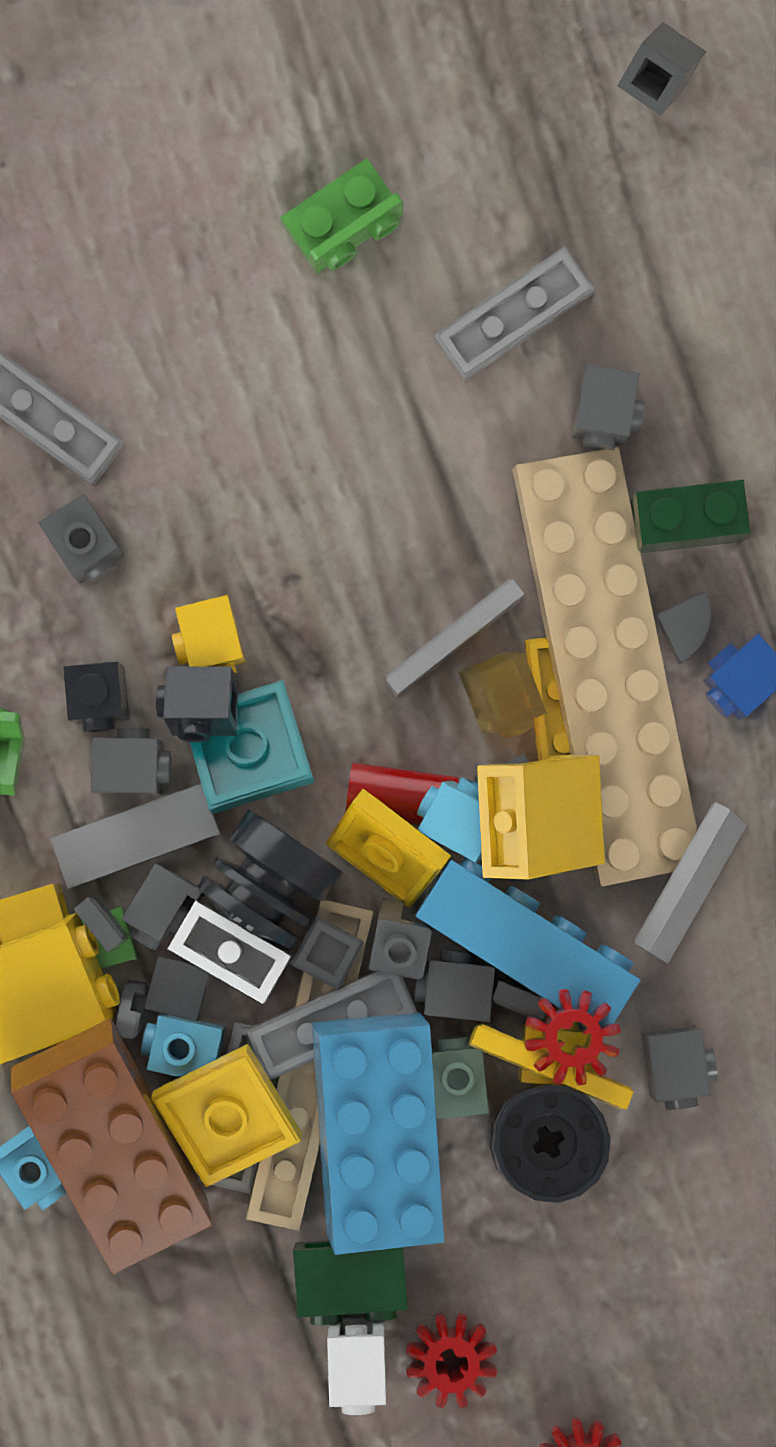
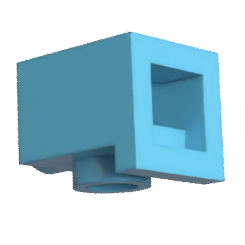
(13, 1156)

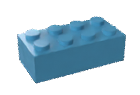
(522, 943)
(378, 1132)

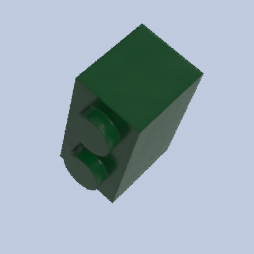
(690, 516)
(348, 1283)

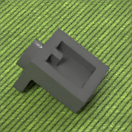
(399, 944)

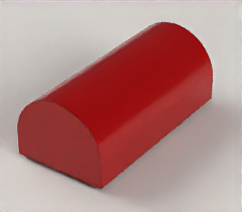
(394, 787)

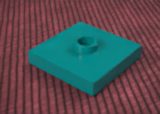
(260, 759)

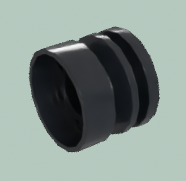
(269, 880)
(580, 1151)

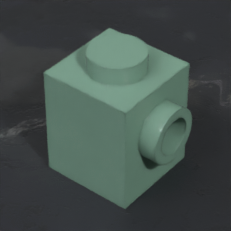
(458, 1079)

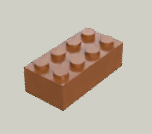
(110, 1146)

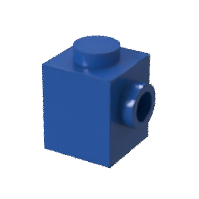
(742, 677)

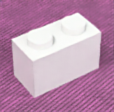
(230, 952)
(356, 1365)

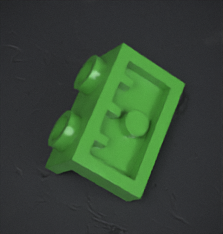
(343, 217)

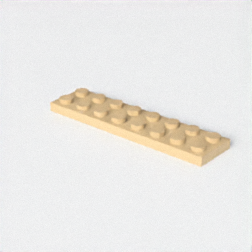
(607, 657)

